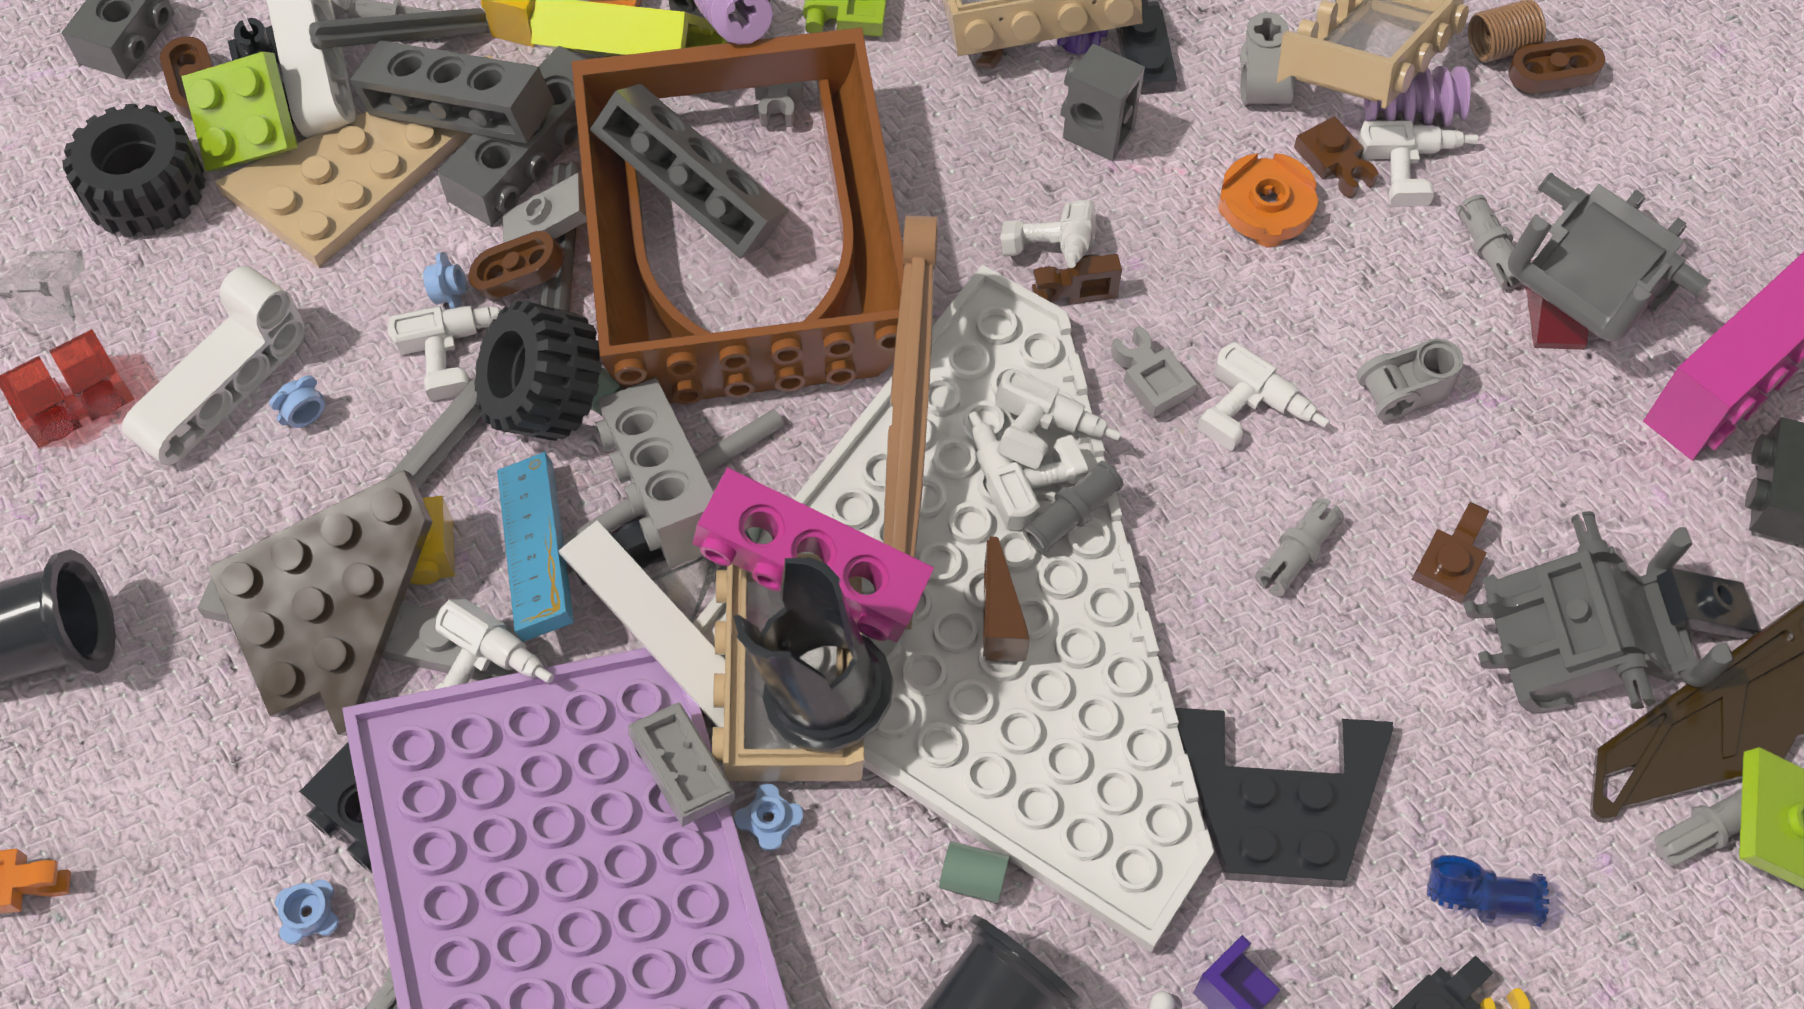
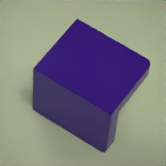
(1235, 981)

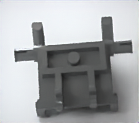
(1603, 259)
(1591, 626)

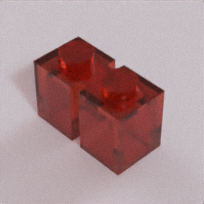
(41, 402)

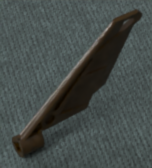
(1703, 731)

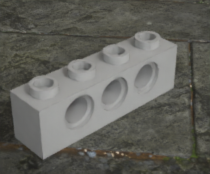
(660, 466)

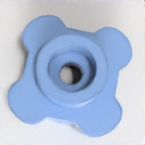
(445, 281)
(298, 402)
(772, 833)
(291, 903)

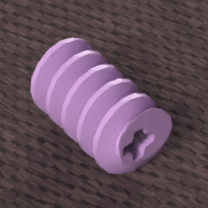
(737, 19)
(1429, 94)

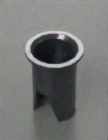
(55, 620)
(796, 694)
(1000, 975)

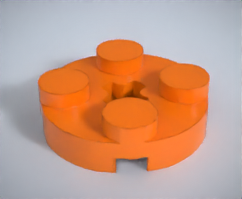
(1262, 220)

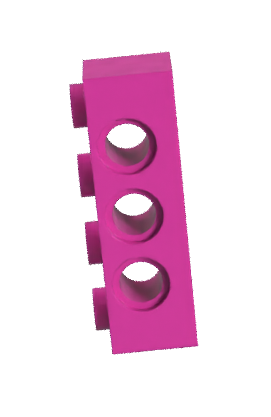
(795, 529)

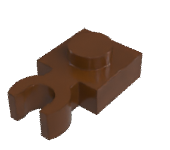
(1334, 150)
(1089, 281)

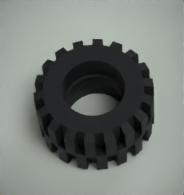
(127, 140)
(537, 371)

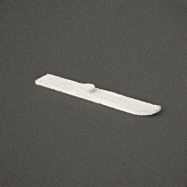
(648, 615)

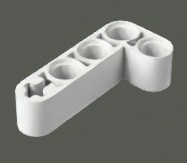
(312, 77)
(221, 370)

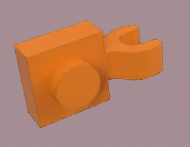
(34, 878)

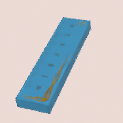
(532, 547)

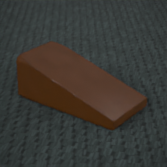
(1003, 621)

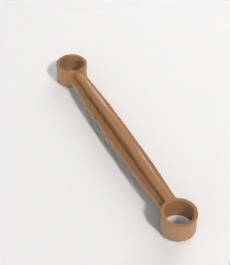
(910, 387)

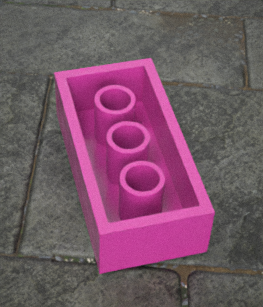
(1735, 368)

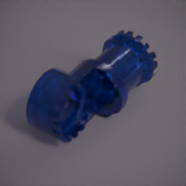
(1471, 887)

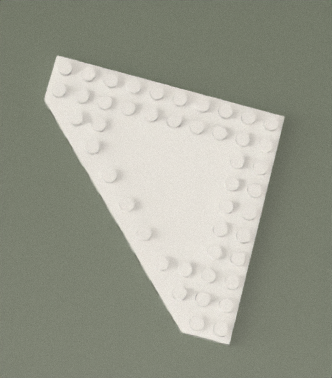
(1045, 757)

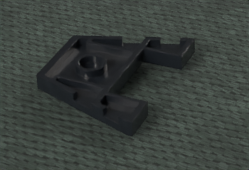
(1284, 821)

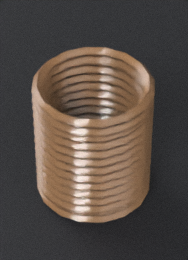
(1506, 29)

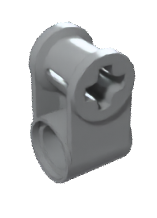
(1261, 62)
(1404, 383)

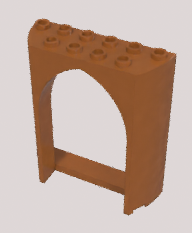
(855, 322)

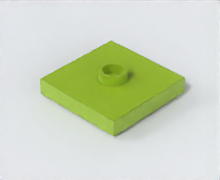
(1773, 815)

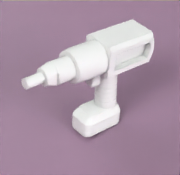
(1403, 144)
(1073, 231)
(435, 333)
(1252, 382)
(1040, 405)
(1012, 483)
(482, 641)

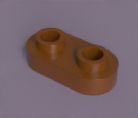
(182, 58)
(1556, 65)
(516, 265)

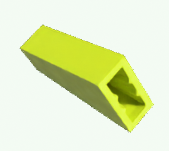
(616, 29)

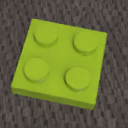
(239, 112)

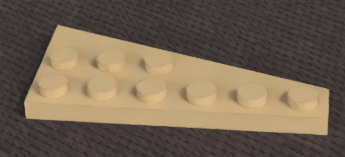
(338, 181)

